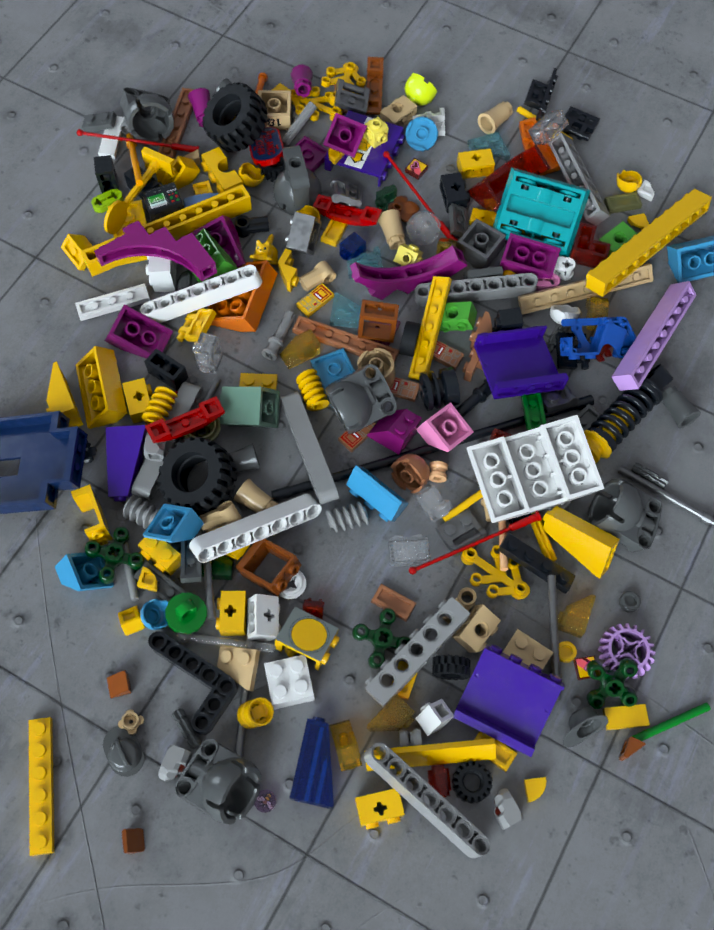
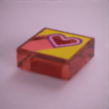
(416, 168)
(580, 667)

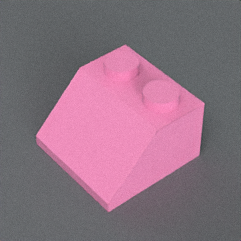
(445, 429)

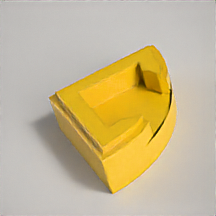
(334, 156)
(638, 220)
(147, 580)
(534, 788)

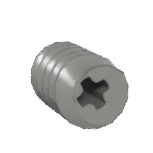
(139, 513)
(347, 517)

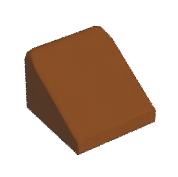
(119, 684)
(629, 747)
(133, 840)

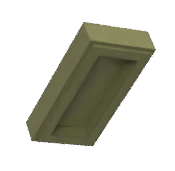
(623, 202)

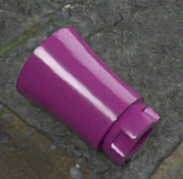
(302, 79)
(199, 100)

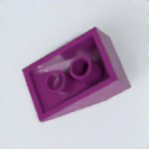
(225, 234)
(529, 256)
(137, 333)

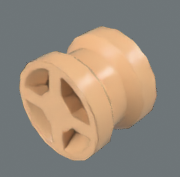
(438, 471)

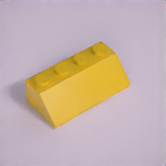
(101, 387)

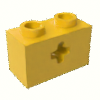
(475, 163)
(136, 391)
(237, 623)
(389, 799)

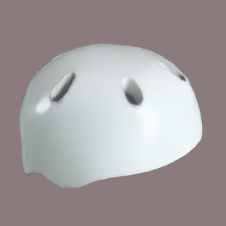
(564, 311)

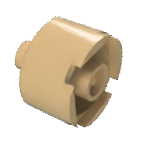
(381, 359)

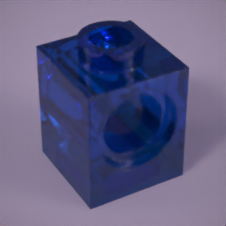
(352, 247)

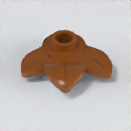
(405, 207)

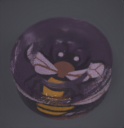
(265, 801)

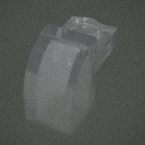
(432, 502)

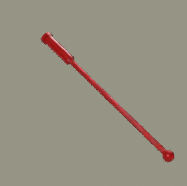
(174, 146)
(443, 228)
(512, 527)

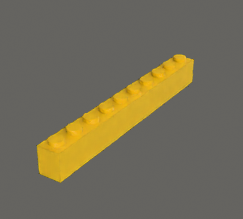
(182, 222)
(647, 242)

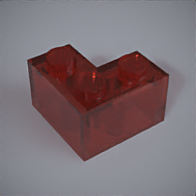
(587, 250)

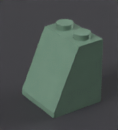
(250, 407)

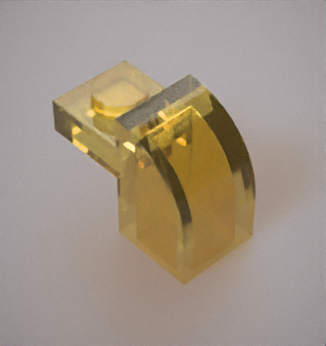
(596, 308)

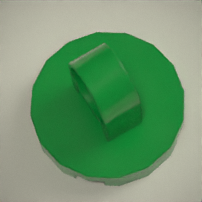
(186, 613)

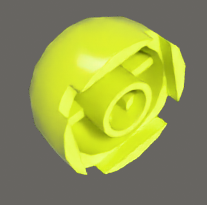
(419, 91)

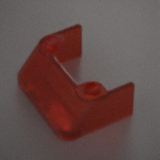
(491, 188)

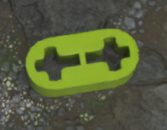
(106, 200)

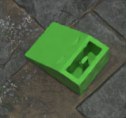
(222, 260)

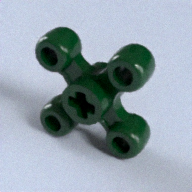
(112, 561)
(373, 635)
(612, 683)

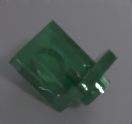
(385, 196)

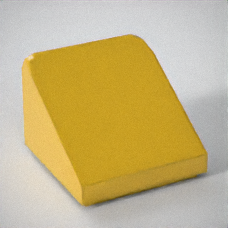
(130, 620)

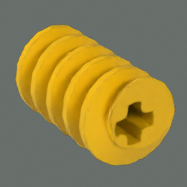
(311, 390)
(159, 404)

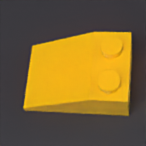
(60, 397)

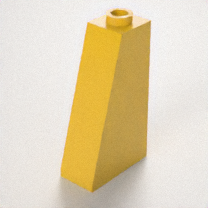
(581, 539)

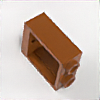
(370, 312)
(256, 555)

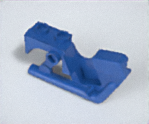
(609, 330)

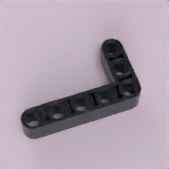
(198, 674)

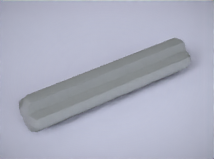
(298, 123)

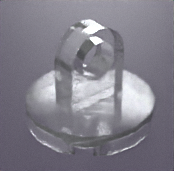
(423, 228)

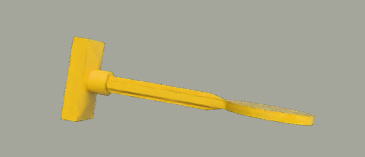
(117, 211)

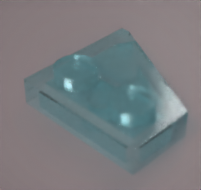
(491, 141)
(372, 259)
(344, 312)

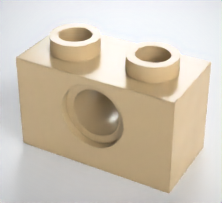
(399, 112)
(466, 634)

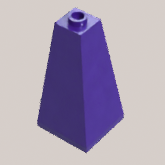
(124, 459)

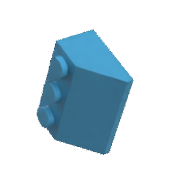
(692, 259)
(376, 494)

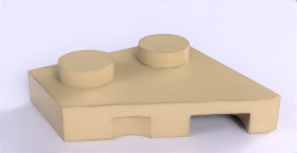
(239, 664)

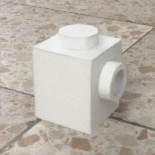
(434, 716)

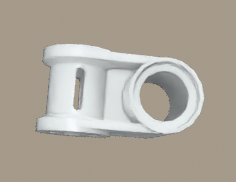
(561, 267)

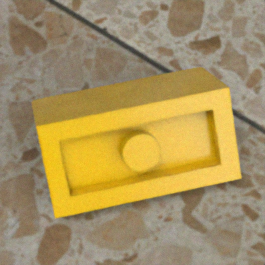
(73, 246)

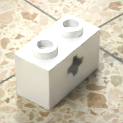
(263, 617)

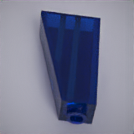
(314, 771)

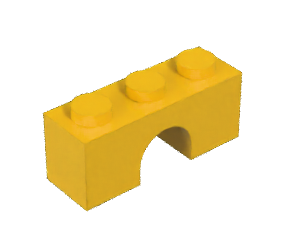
(215, 164)

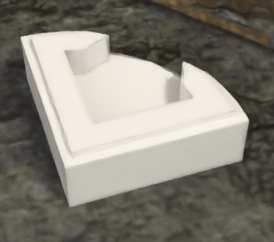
(646, 191)

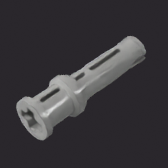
(276, 341)

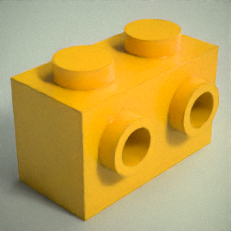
(161, 553)

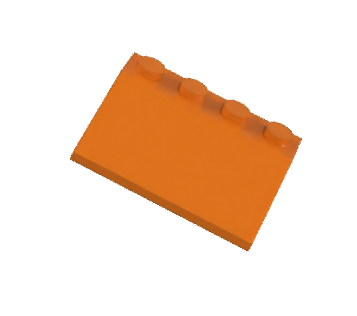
(245, 310)

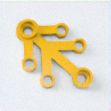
(349, 70)
(315, 92)
(496, 575)

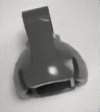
(147, 114)
(296, 183)
(360, 399)
(626, 514)
(219, 783)

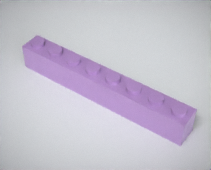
(654, 336)

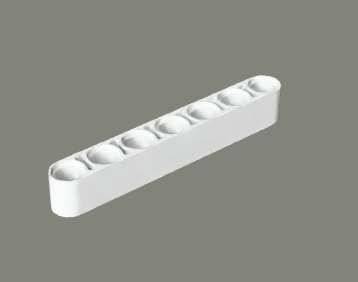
(202, 294)
(254, 528)

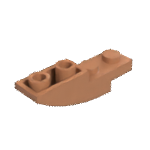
(484, 325)

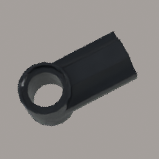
(246, 225)

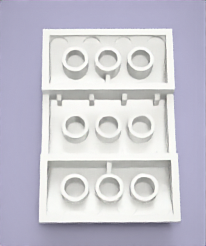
(535, 469)

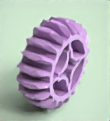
(618, 635)

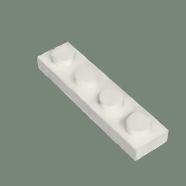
(112, 302)

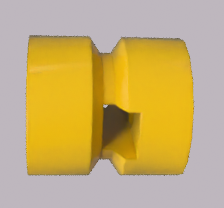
(255, 713)

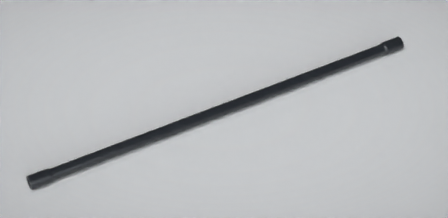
(288, 491)

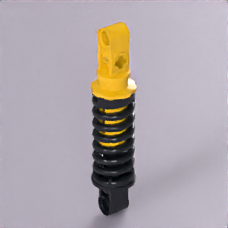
(624, 413)

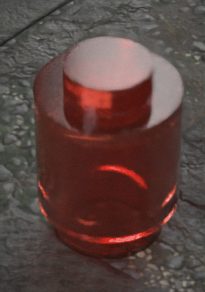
(440, 779)

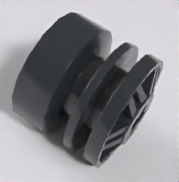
(441, 388)

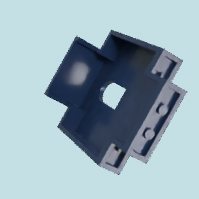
(49, 460)

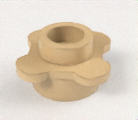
(126, 718)

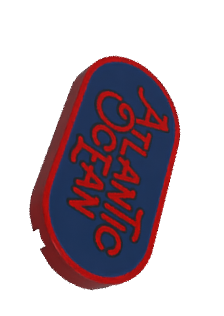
(268, 148)

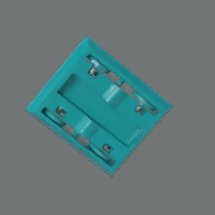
(541, 209)

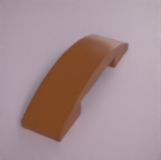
(375, 82)

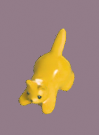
(266, 251)

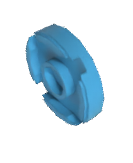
(421, 134)

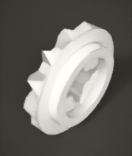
(300, 584)

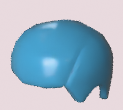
(153, 614)

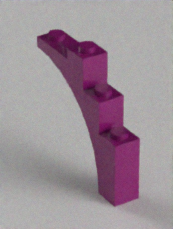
(160, 244)
(405, 278)

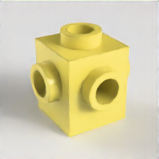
(376, 132)
(408, 255)

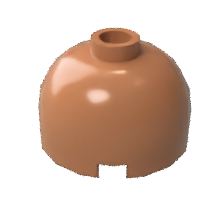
(410, 472)

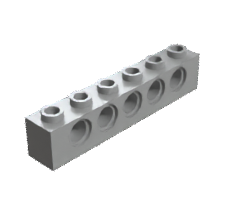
(577, 175)
(383, 694)

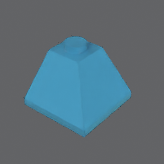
(174, 524)
(81, 572)

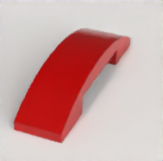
(347, 214)
(185, 423)

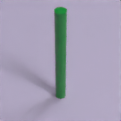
(663, 726)

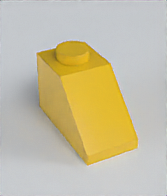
(185, 172)

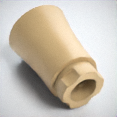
(493, 118)
(392, 228)
(253, 497)

